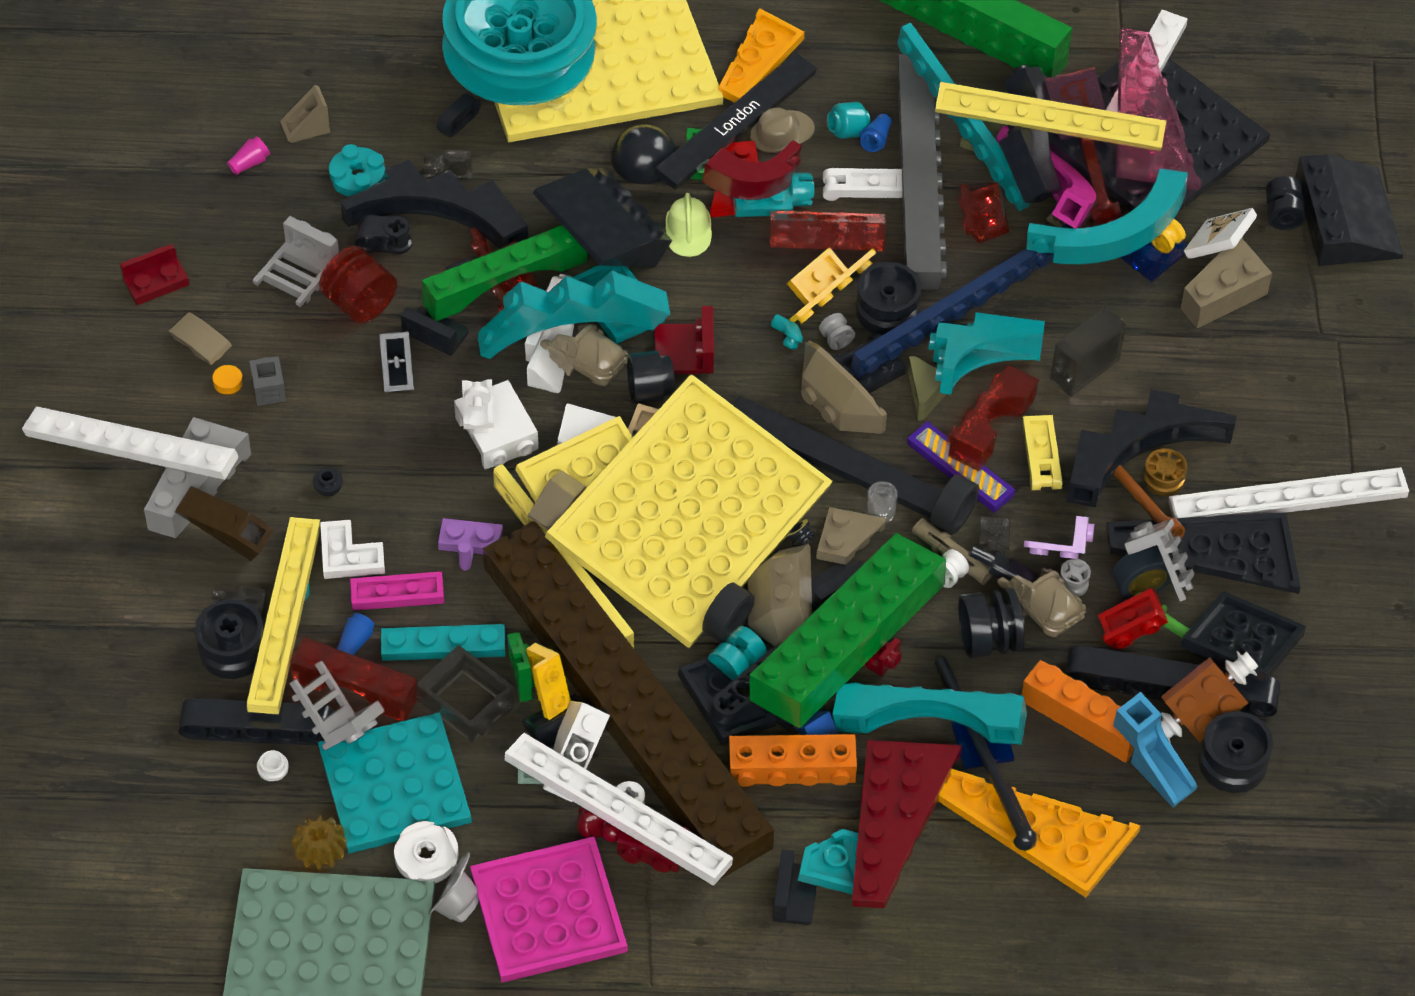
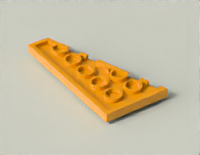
(1069, 843)

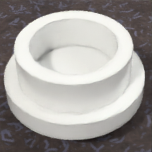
(272, 766)

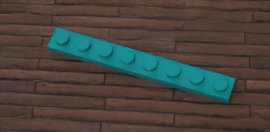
(973, 130)

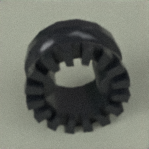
(800, 533)

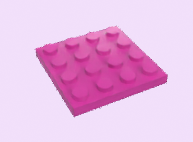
(548, 909)

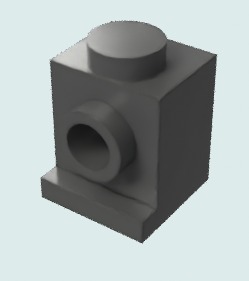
(267, 380)

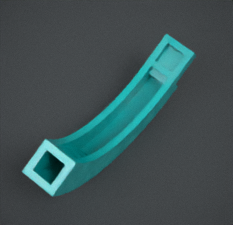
(1116, 237)

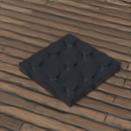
(1243, 627)

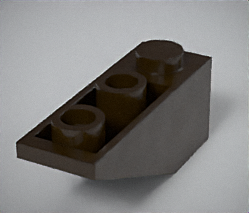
(225, 522)

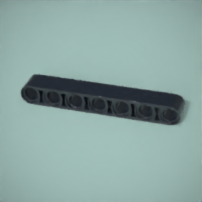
(1155, 676)

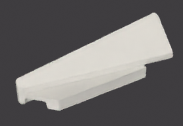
(542, 370)

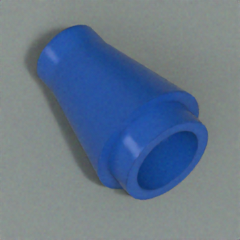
(875, 134)
(355, 633)

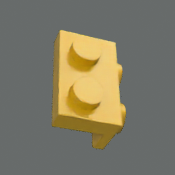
(548, 680)

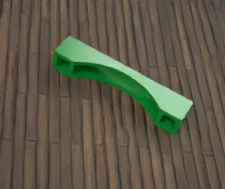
(458, 287)

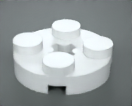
(433, 838)

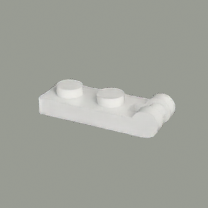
(862, 183)

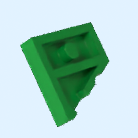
(520, 666)

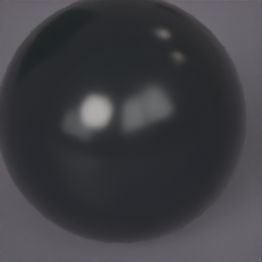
(640, 152)

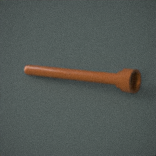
(1146, 502)

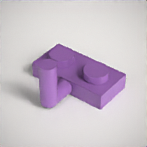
(467, 538)

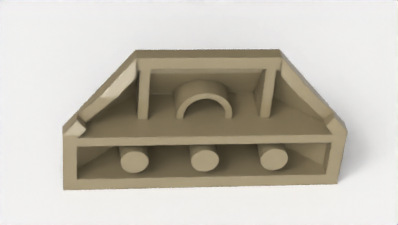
(838, 394)
(781, 594)

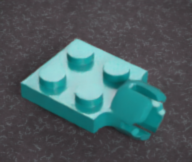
(796, 195)

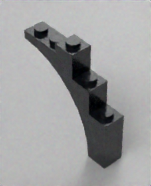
(1028, 148)
(443, 197)
(1135, 433)

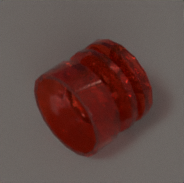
(358, 284)

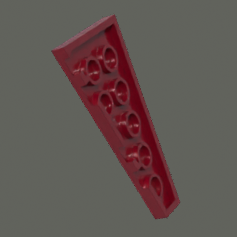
(896, 804)

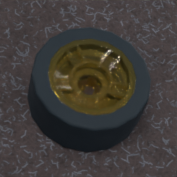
(1140, 572)

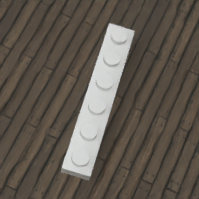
(1165, 36)

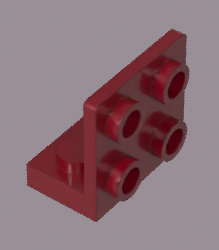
(689, 344)

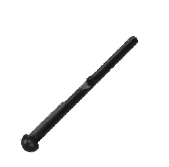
(1026, 837)

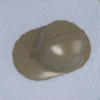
(779, 127)

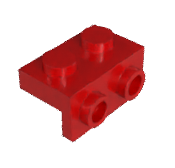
(1132, 619)

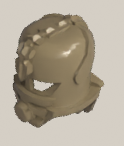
(588, 354)
(1047, 601)

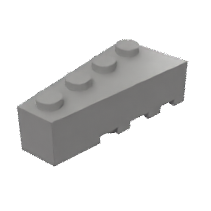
(175, 482)

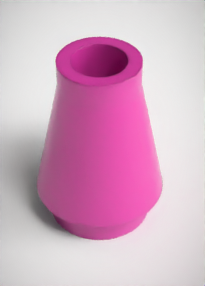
(248, 156)

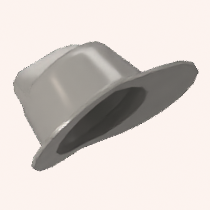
(459, 894)

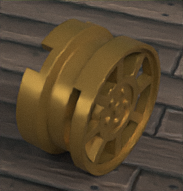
(1163, 473)

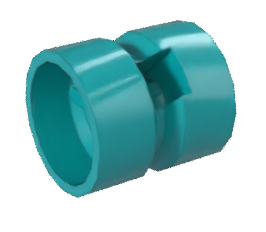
(738, 653)

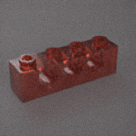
(827, 230)

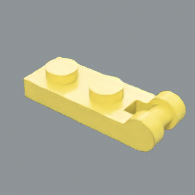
(1042, 452)

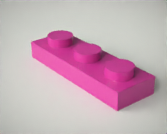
(397, 591)

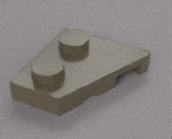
(846, 534)

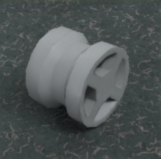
(836, 331)
(1078, 571)

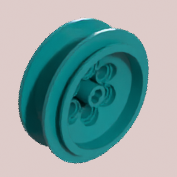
(519, 47)

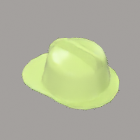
(688, 226)

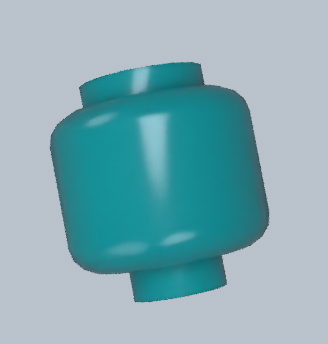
(847, 120)

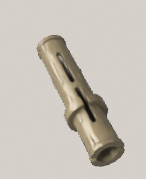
(925, 531)

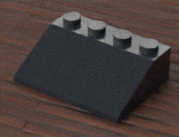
(1347, 211)
(605, 219)

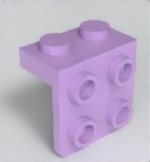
(1083, 533)

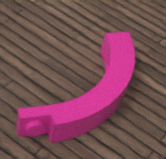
(1076, 194)

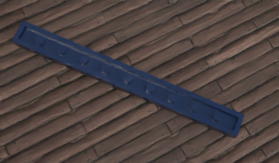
(946, 310)

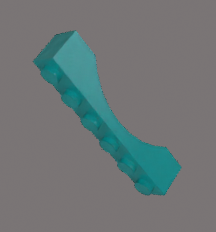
(868, 707)

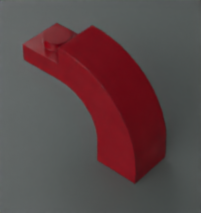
(751, 179)

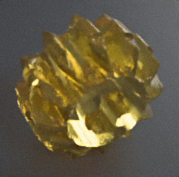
(319, 842)

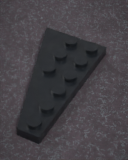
(1231, 547)

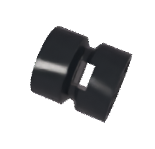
(1285, 203)

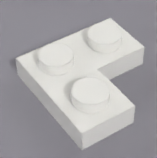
(347, 559)

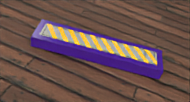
(934, 447)

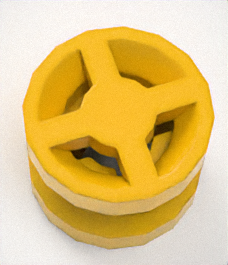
(1172, 234)

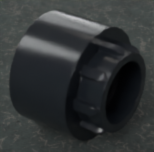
(649, 376)

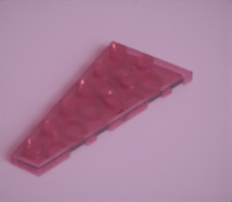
(1145, 94)

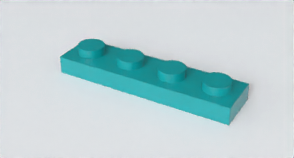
(439, 641)

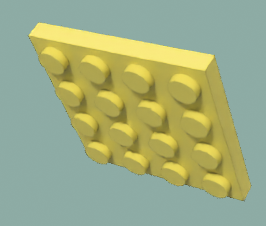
(579, 457)

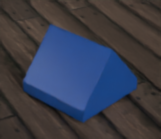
(819, 724)

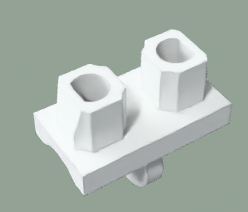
(477, 406)

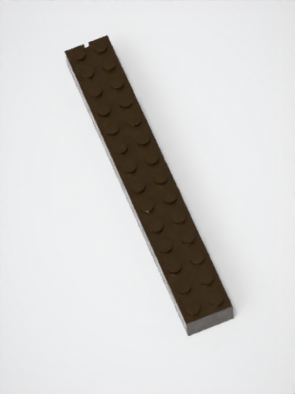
(619, 683)

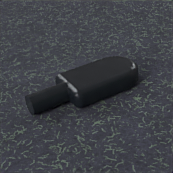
(1001, 565)

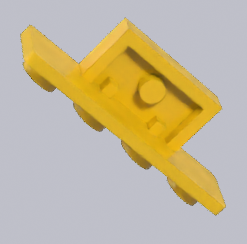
(820, 277)

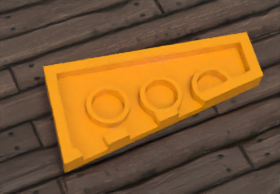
(764, 49)

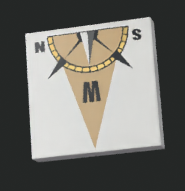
(1220, 233)

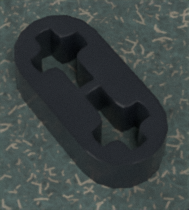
(458, 114)

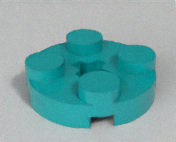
(356, 158)

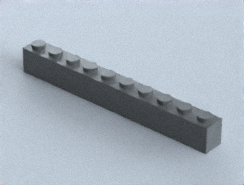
(920, 177)

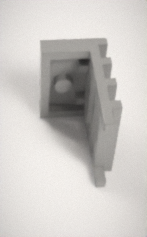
(305, 248)
(1149, 535)
(343, 722)

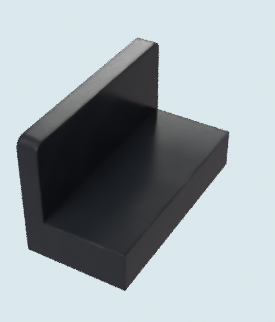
(442, 334)
(830, 581)
(793, 898)

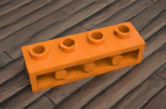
(1076, 708)
(793, 759)

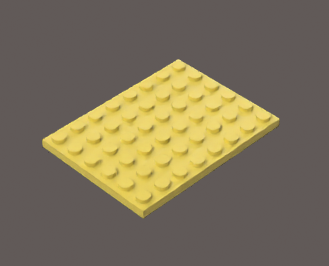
(642, 68)
(688, 509)

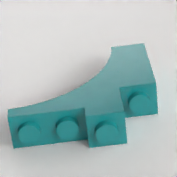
(980, 343)

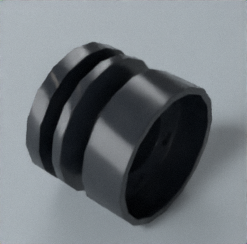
(997, 622)

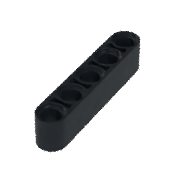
(232, 722)

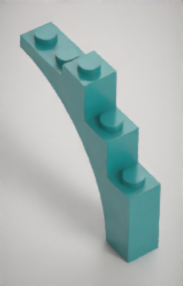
(571, 302)

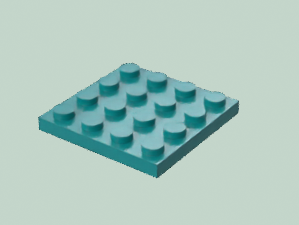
(394, 780)

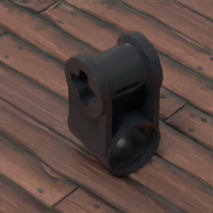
(381, 234)

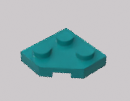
(831, 862)

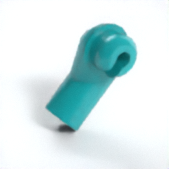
(790, 329)

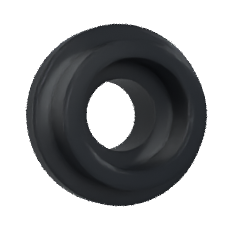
(331, 487)

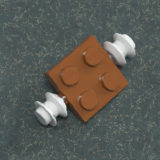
(1206, 695)

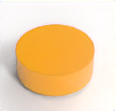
(227, 379)

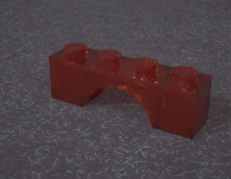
(1008, 395)
(370, 680)

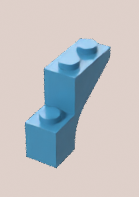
(1152, 751)

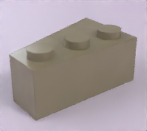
(1226, 285)

